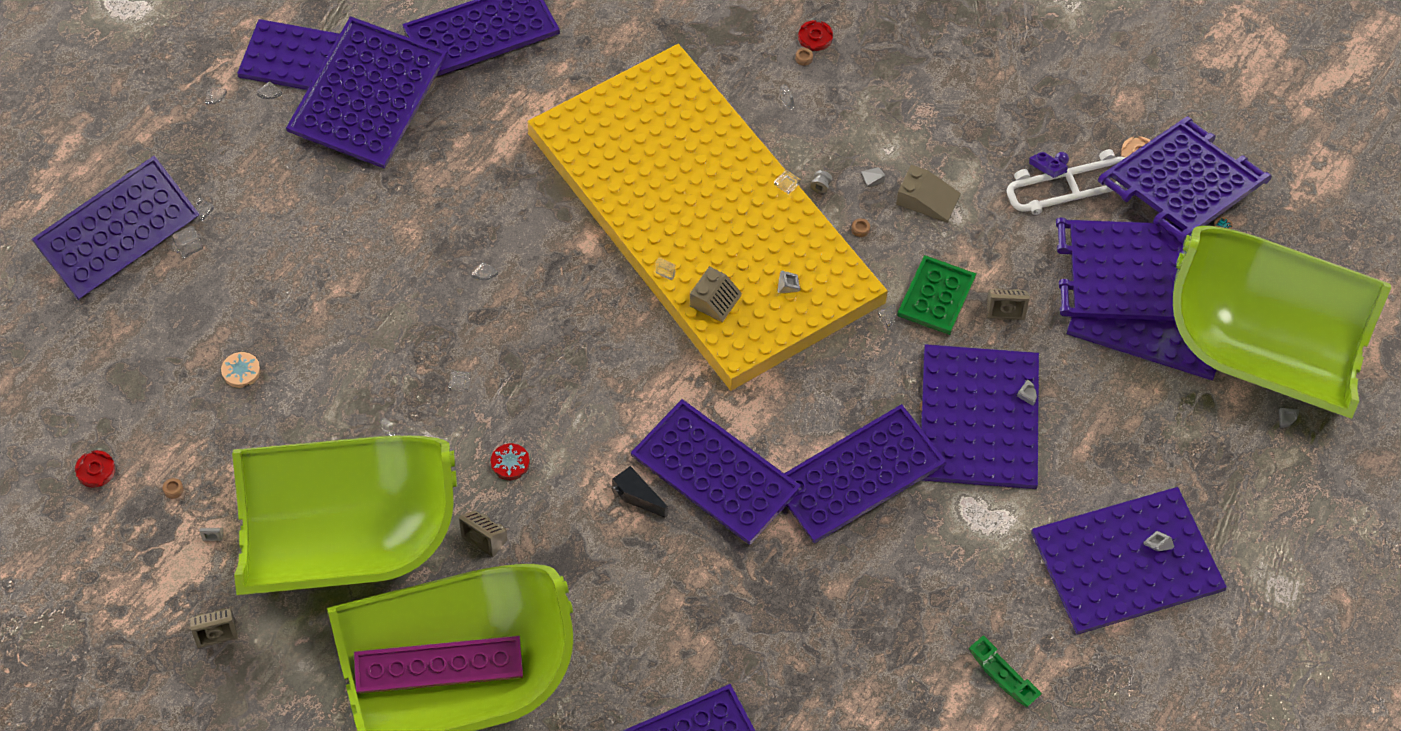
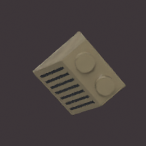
(714, 294)
(1007, 304)
(482, 532)
(213, 627)

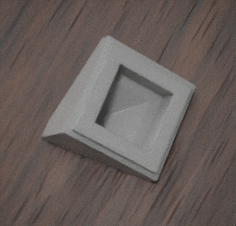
(873, 176)
(788, 283)
(212, 534)
(1159, 542)

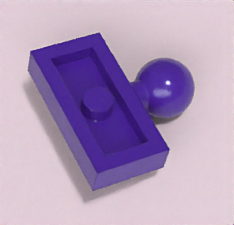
(1051, 166)

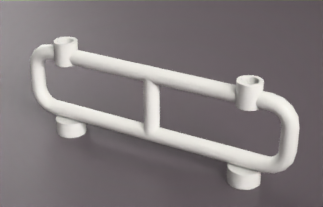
(1023, 179)

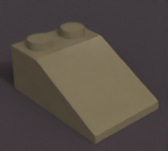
(927, 194)

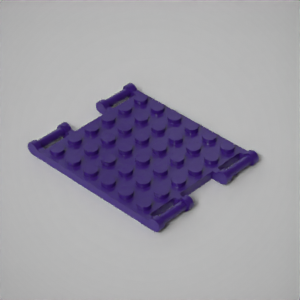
(1184, 178)
(1119, 269)

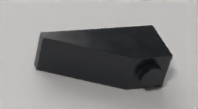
(637, 492)

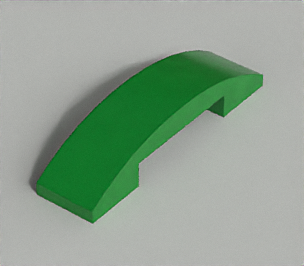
(1002, 673)

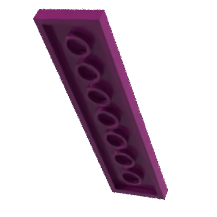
(438, 664)

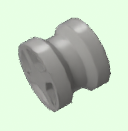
(821, 181)

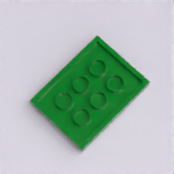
(936, 295)

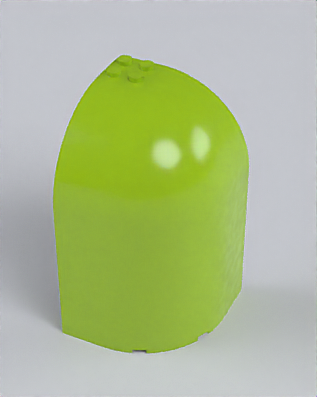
(1276, 315)
(340, 510)
(463, 607)

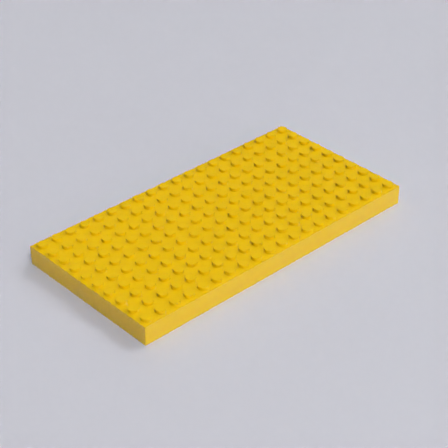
(693, 184)

